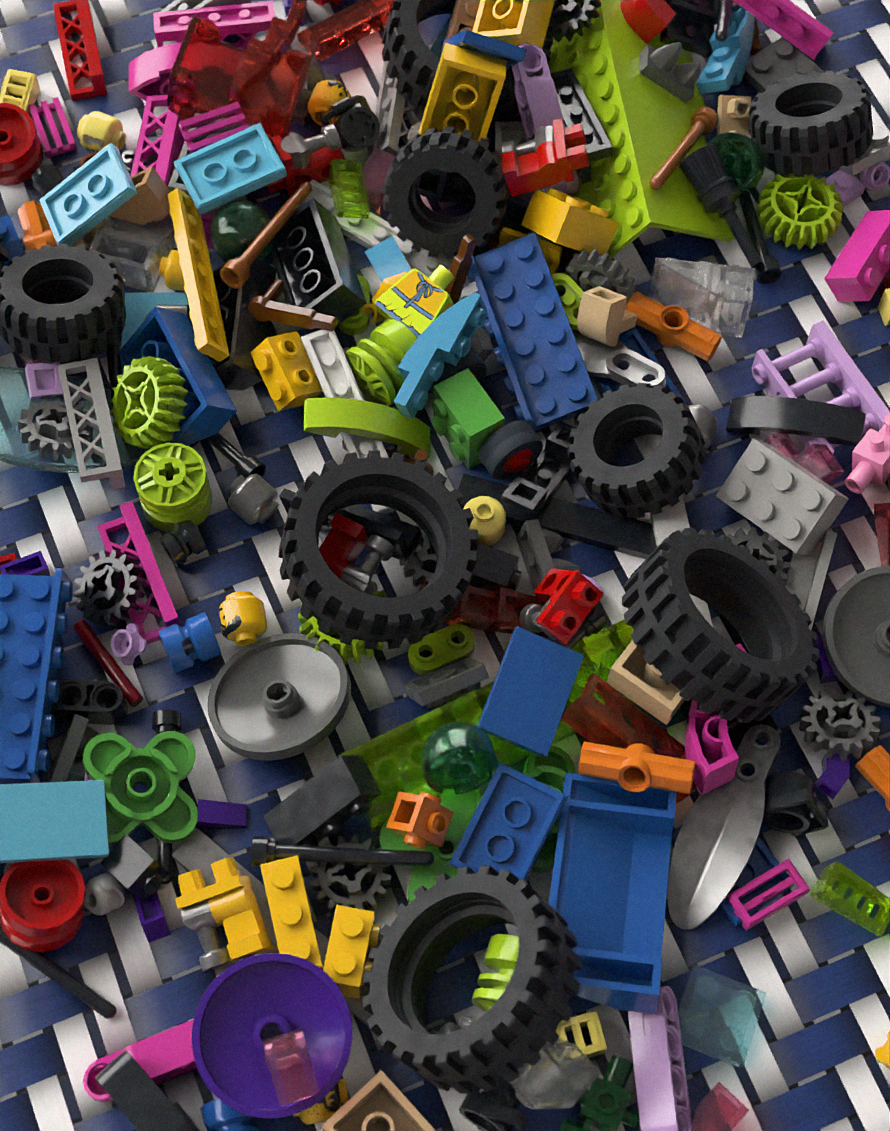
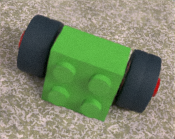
(476, 425)

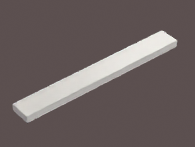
(375, 230)

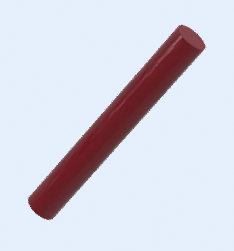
(108, 663)

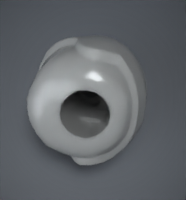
(104, 894)

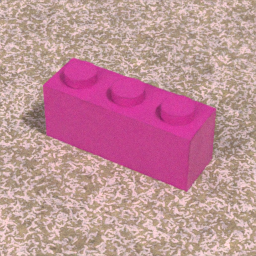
(862, 260)

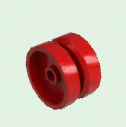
(19, 145)
(42, 904)

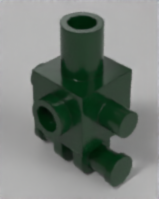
(606, 1100)

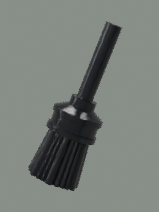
(718, 194)

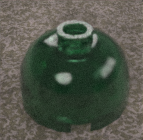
(741, 159)
(236, 228)
(458, 758)

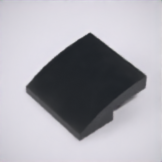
(692, 25)

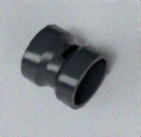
(183, 543)

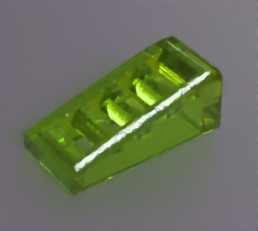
(347, 185)
(847, 908)

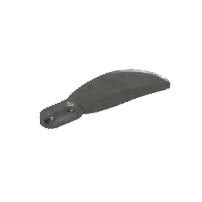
(618, 362)
(720, 834)

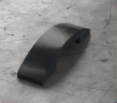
(796, 417)
(544, 475)

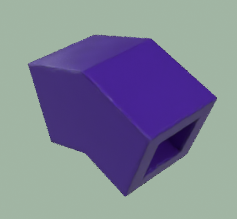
(834, 775)

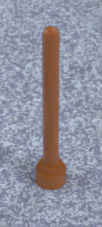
(702, 123)
(237, 270)

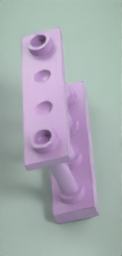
(838, 369)

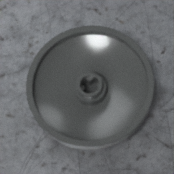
(859, 635)
(279, 697)

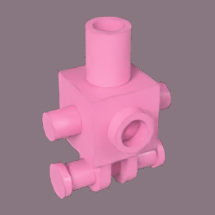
(871, 459)

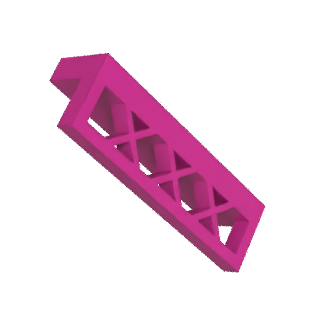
(236, 19)
(790, 23)
(169, 143)
(150, 568)

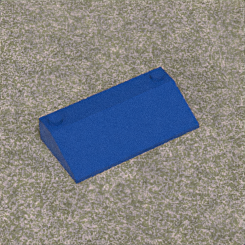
(614, 887)

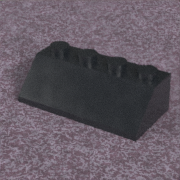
(316, 263)
(241, 328)

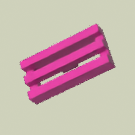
(46, 109)
(210, 116)
(741, 910)

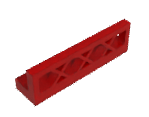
(90, 52)

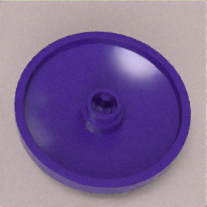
(262, 1001)

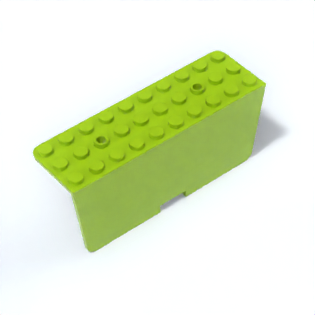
(642, 128)

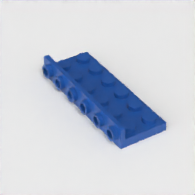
(532, 333)
(29, 658)

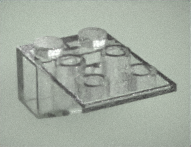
(136, 249)
(709, 292)
(556, 1079)

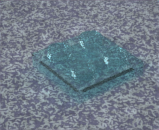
(719, 1015)

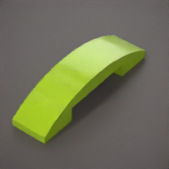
(368, 420)

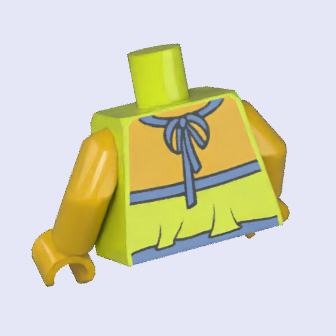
(412, 298)

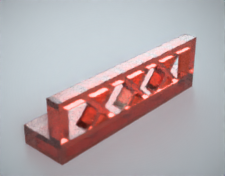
(345, 28)
(607, 726)

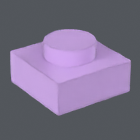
(847, 185)
(43, 381)

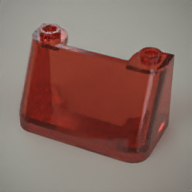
(207, 69)

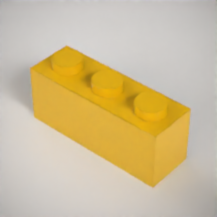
(290, 909)

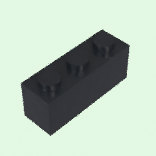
(324, 803)

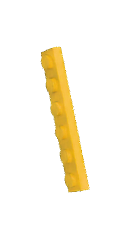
(198, 276)

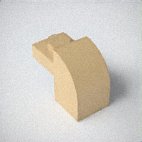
(604, 315)

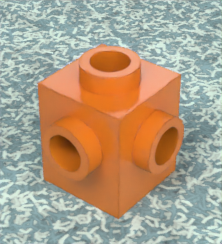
(427, 821)

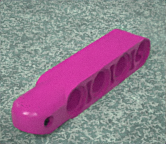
(160, 1056)

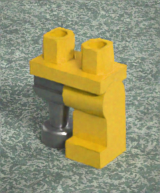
(225, 903)

